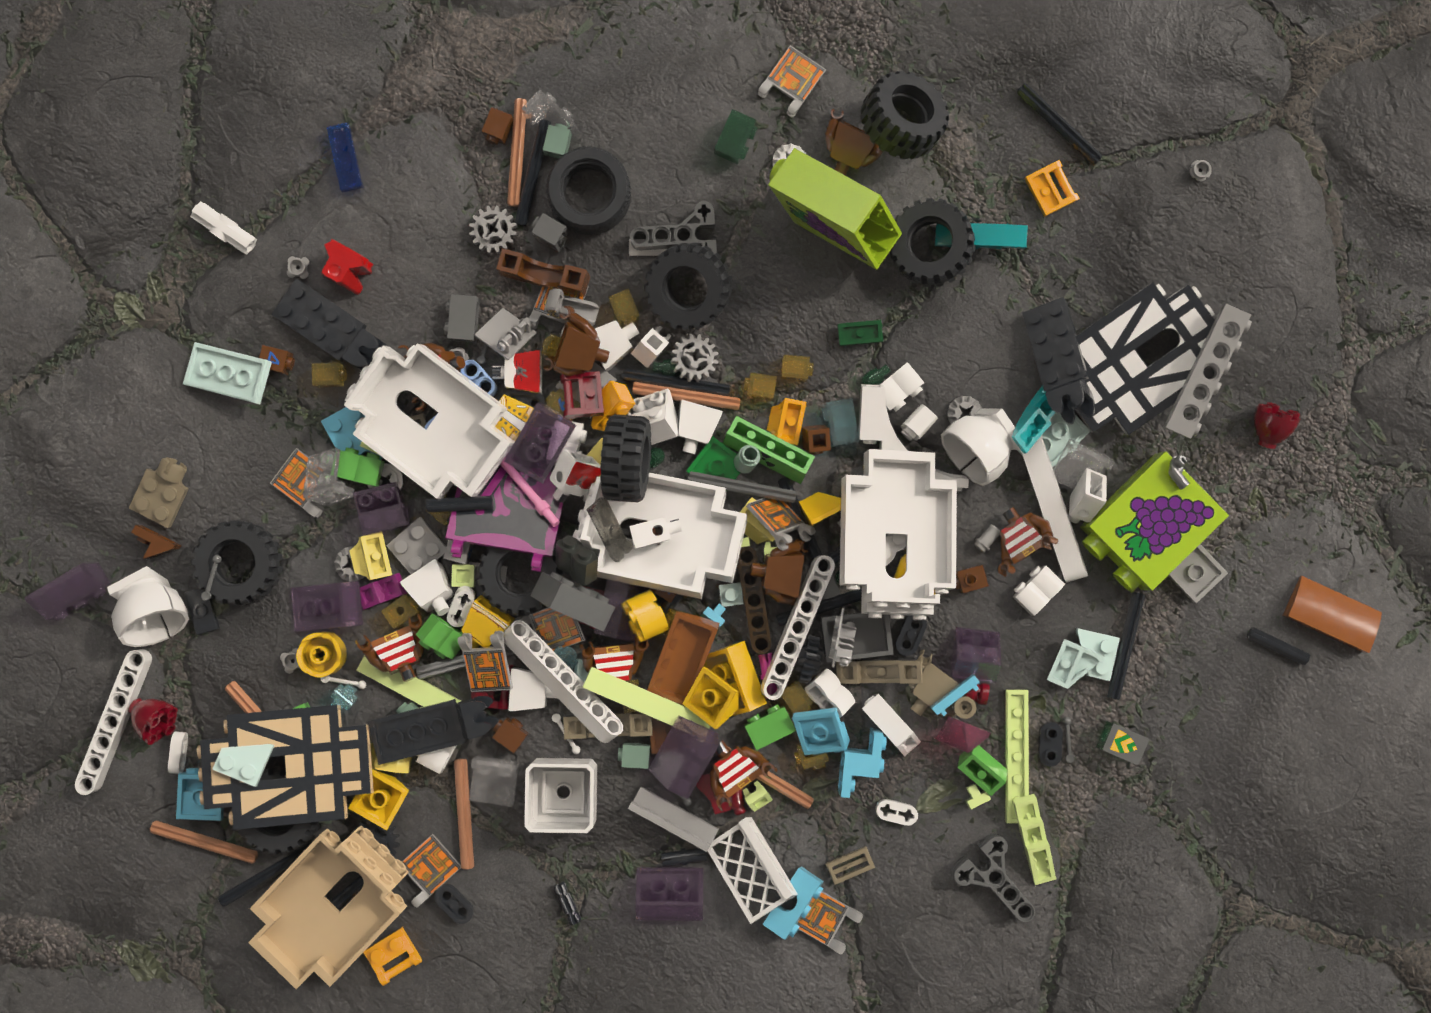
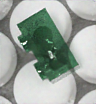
(735, 137)

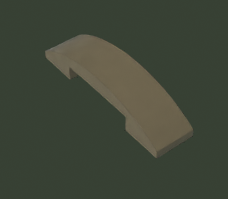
(881, 672)
(633, 725)

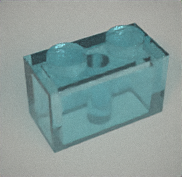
(841, 422)

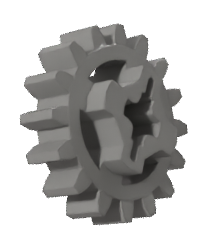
(498, 222)
(685, 356)

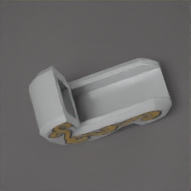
(557, 299)

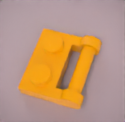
(1046, 191)
(387, 950)

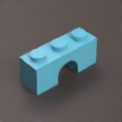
(784, 921)

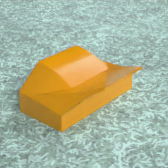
(787, 420)

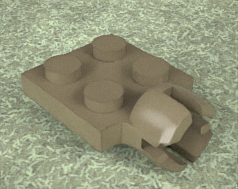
(161, 492)

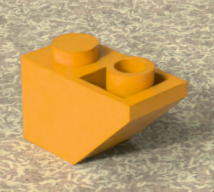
(615, 401)

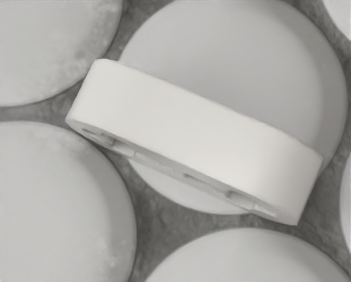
(456, 604)
(178, 752)
(895, 817)

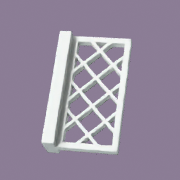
(768, 862)

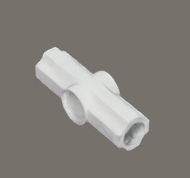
(223, 228)

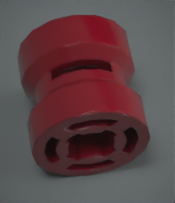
(981, 695)

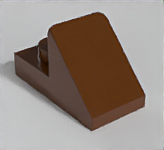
(158, 543)

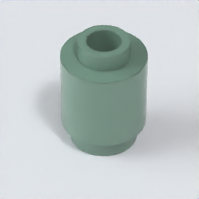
(746, 459)

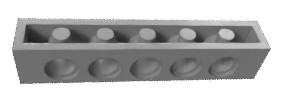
(1227, 316)

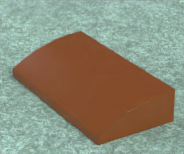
(1333, 614)
(682, 656)

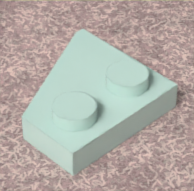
(1101, 644)
(1072, 663)
(244, 762)

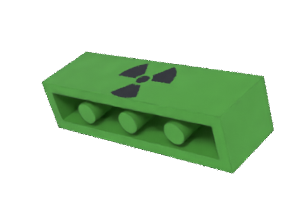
(773, 451)

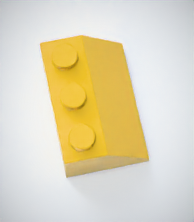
(736, 668)

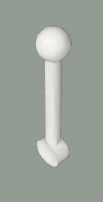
(361, 684)
(557, 718)

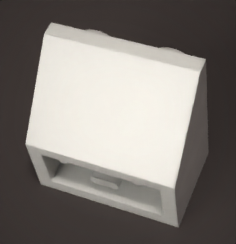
(660, 412)

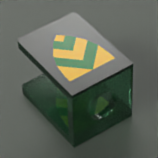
(1122, 743)

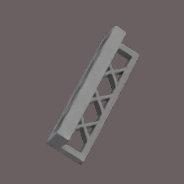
(673, 818)

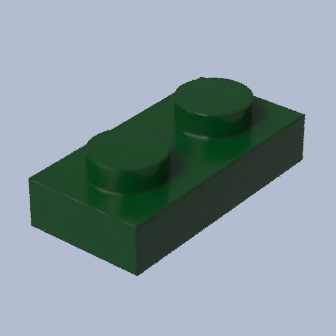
(860, 333)

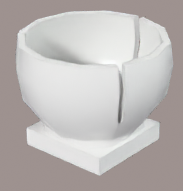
(981, 436)
(139, 609)

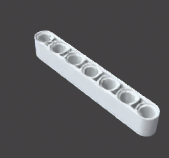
(1055, 511)
(806, 620)
(565, 691)
(105, 729)

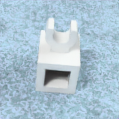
(650, 347)

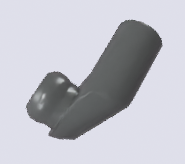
(1176, 469)

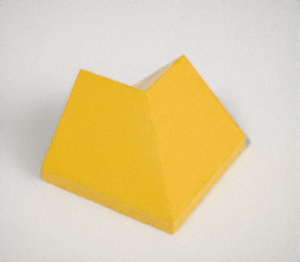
(820, 507)
(712, 698)
(383, 803)

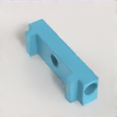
(943, 703)

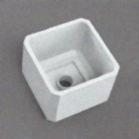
(554, 814)

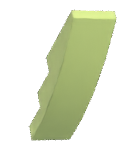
(1034, 839)

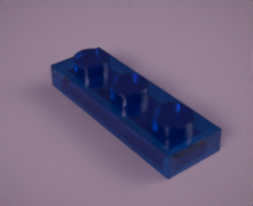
(345, 157)

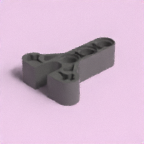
(690, 225)
(980, 875)

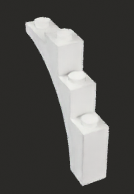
(876, 426)

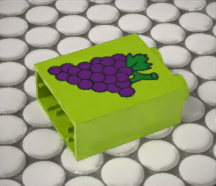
(835, 207)
(1151, 525)

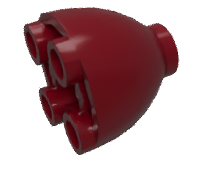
(1274, 424)
(152, 719)

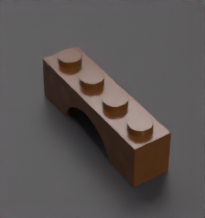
(525, 269)

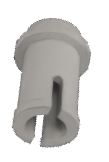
(987, 538)

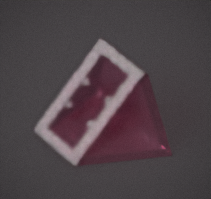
(961, 735)

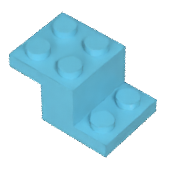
(861, 762)

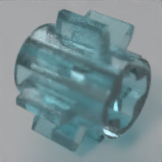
(567, 655)
(344, 696)

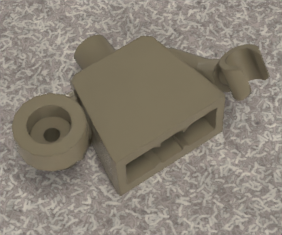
(934, 687)

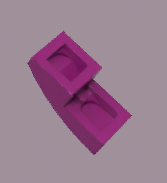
(381, 591)

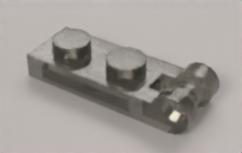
(609, 529)

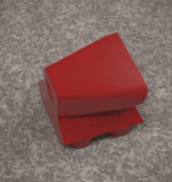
(345, 266)

